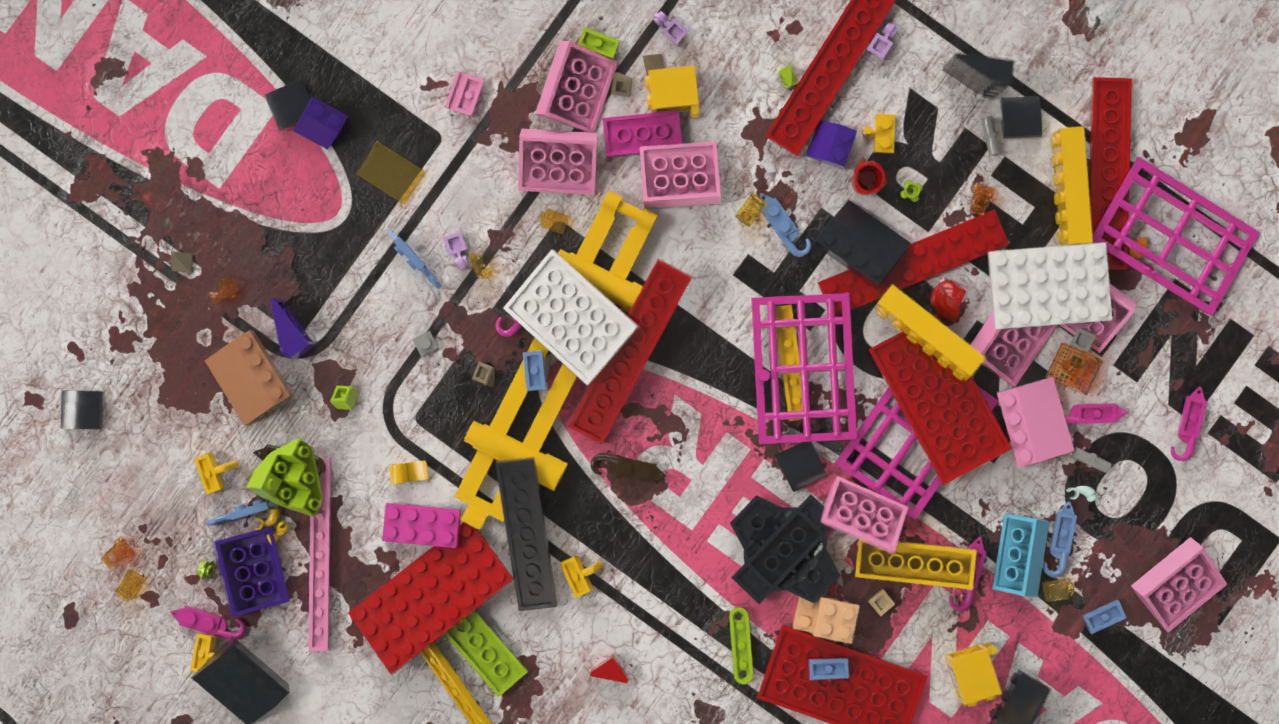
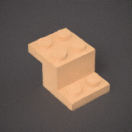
(826, 618)

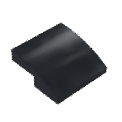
(287, 104)
(1021, 117)
(81, 409)
(801, 465)

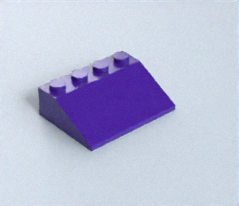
(250, 571)

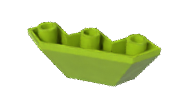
(289, 478)

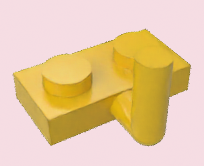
(883, 133)
(210, 472)
(578, 576)
(203, 650)

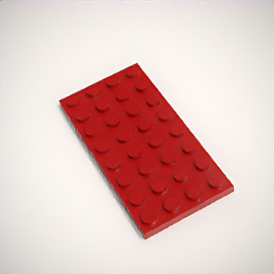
(941, 410)
(430, 598)
(871, 695)

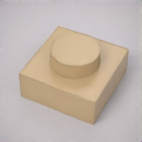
(881, 602)

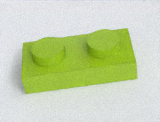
(598, 43)

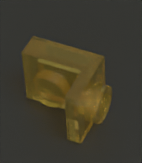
(750, 209)
(553, 221)
(478, 263)
(130, 585)
(1058, 589)

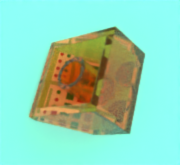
(1074, 368)

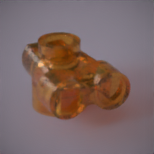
(981, 195)
(227, 288)
(122, 551)

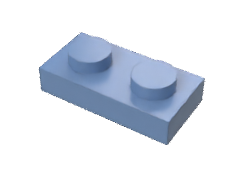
(534, 370)
(1104, 616)
(828, 668)

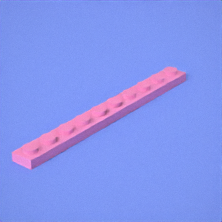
(320, 567)

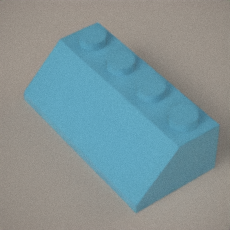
(1020, 555)

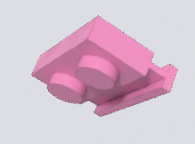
(464, 94)

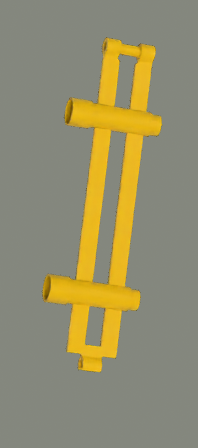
(492, 440)

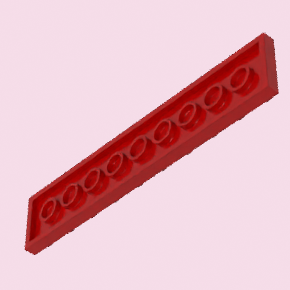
(827, 73)
(1109, 154)
(924, 260)
(615, 381)

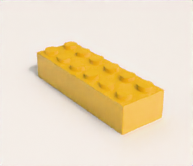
(1071, 186)
(929, 333)
(917, 564)

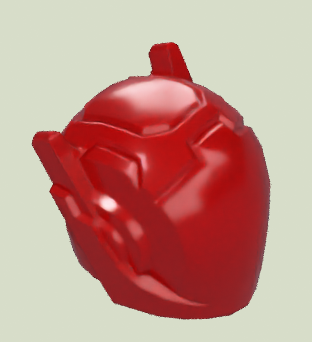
(868, 178)
(947, 299)

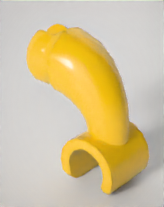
(271, 520)
(281, 529)

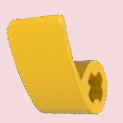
(408, 472)

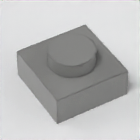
(1083, 340)
(425, 343)

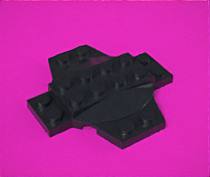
(784, 549)

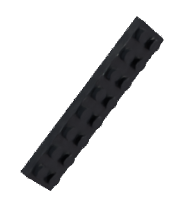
(526, 533)

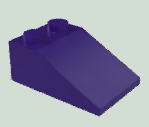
(290, 334)

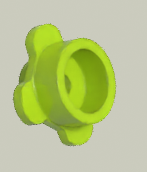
(916, 190)
(206, 569)

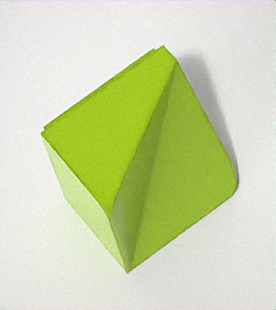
(788, 77)
(344, 397)

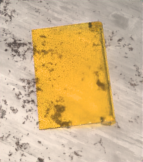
(390, 172)

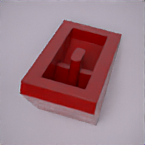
(610, 670)

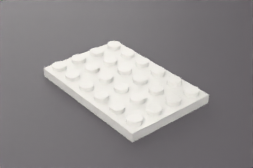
(1050, 286)
(570, 317)

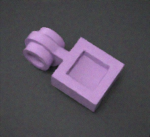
(674, 31)
(881, 45)
(456, 245)

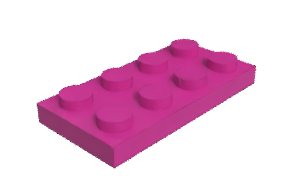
(628, 133)
(421, 525)

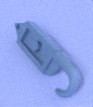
(783, 225)
(414, 261)
(241, 511)
(1062, 539)

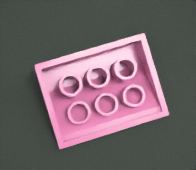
(576, 87)
(557, 161)
(680, 175)
(1122, 309)
(1011, 349)
(1035, 422)
(864, 514)
(1179, 584)

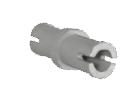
(990, 135)
(1091, 460)

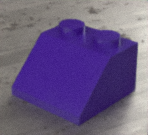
(320, 123)
(831, 144)

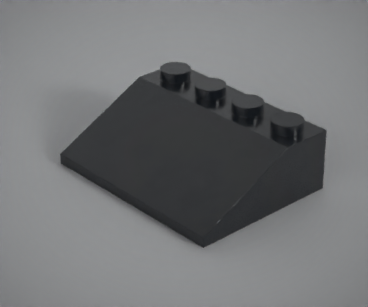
(980, 73)
(862, 244)
(241, 682)
(1021, 701)

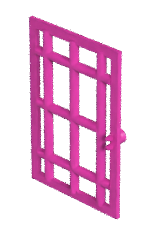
(1175, 236)
(763, 375)
(890, 469)

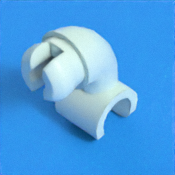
(1085, 490)

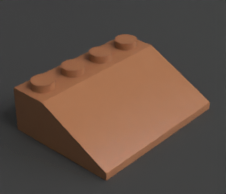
(248, 377)

